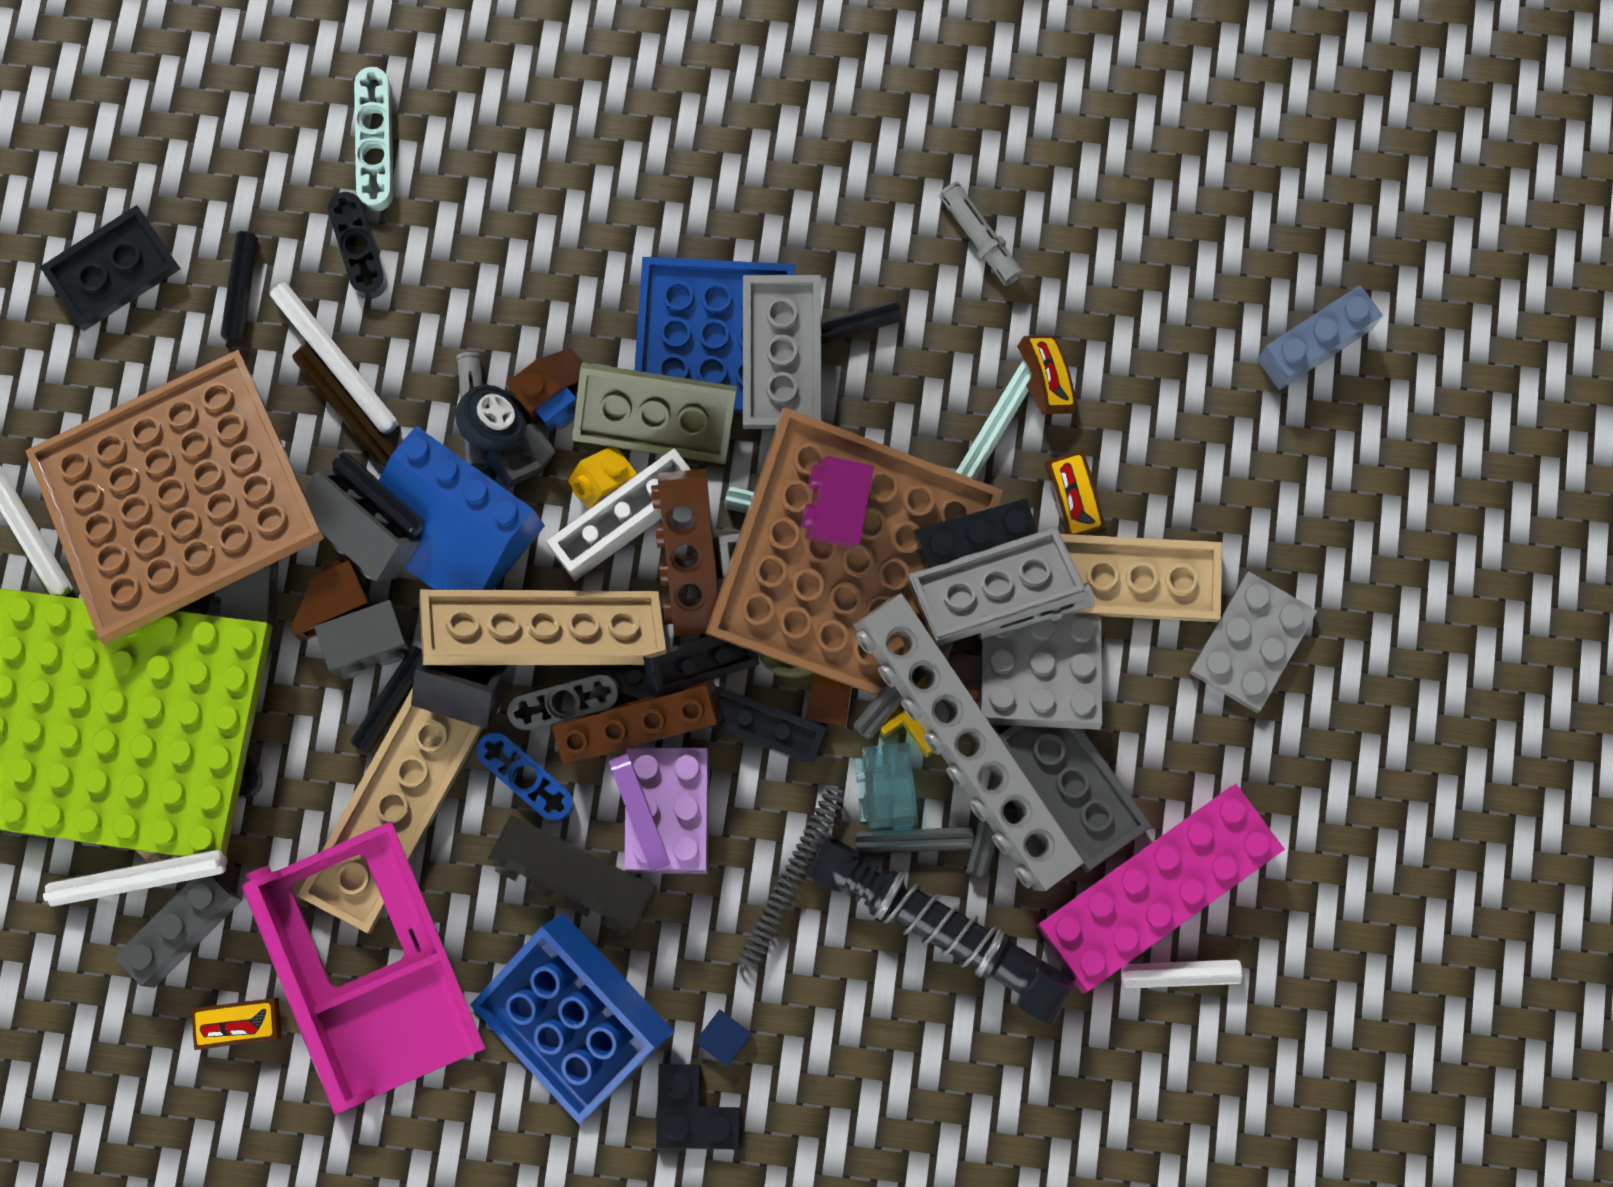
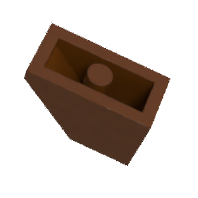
(544, 380)
(330, 596)

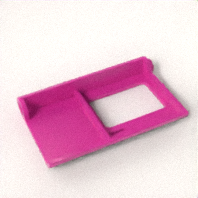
(384, 1023)

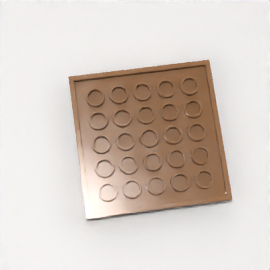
(172, 496)
(804, 595)

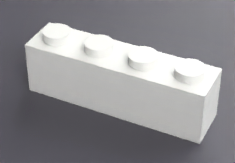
(612, 521)

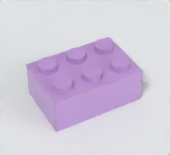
(678, 798)

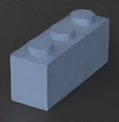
(1319, 337)

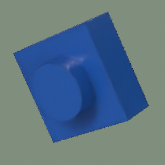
(558, 411)

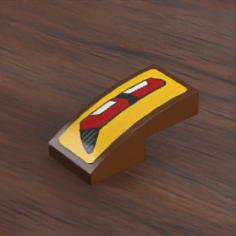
(1051, 378)
(1075, 494)
(236, 1023)

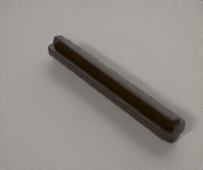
(344, 404)

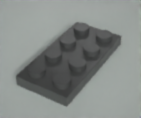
(1077, 789)

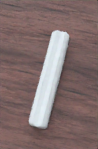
(1181, 974)

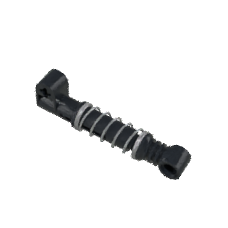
(990, 952)

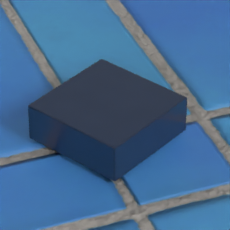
(723, 1038)

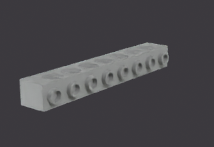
(1055, 854)

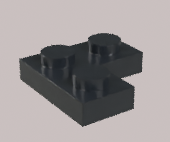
(684, 1122)

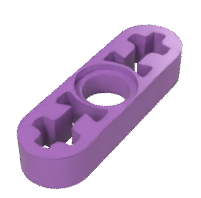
(639, 812)

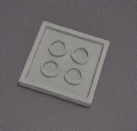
(1044, 674)

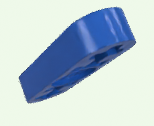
(510, 750)

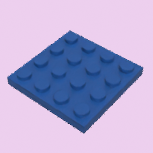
(695, 318)

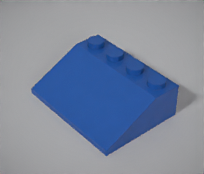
(470, 521)
(571, 1017)

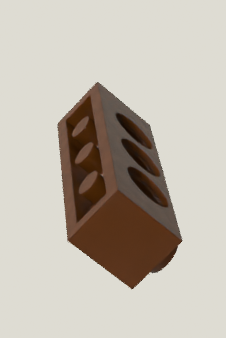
(690, 490)
(638, 722)

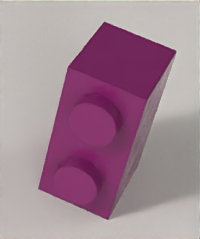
(837, 501)

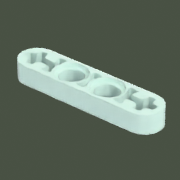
(377, 138)

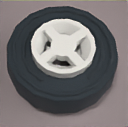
(490, 418)

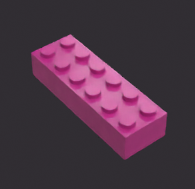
(1159, 888)

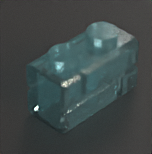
(888, 787)

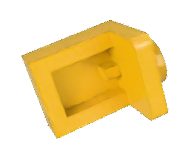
(600, 475)
(899, 719)

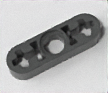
(541, 719)

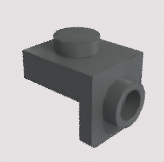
(524, 458)

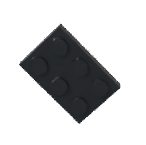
(110, 268)

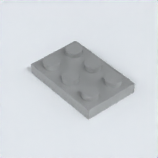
(1253, 642)

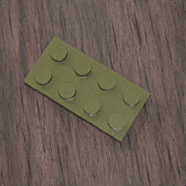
(653, 413)

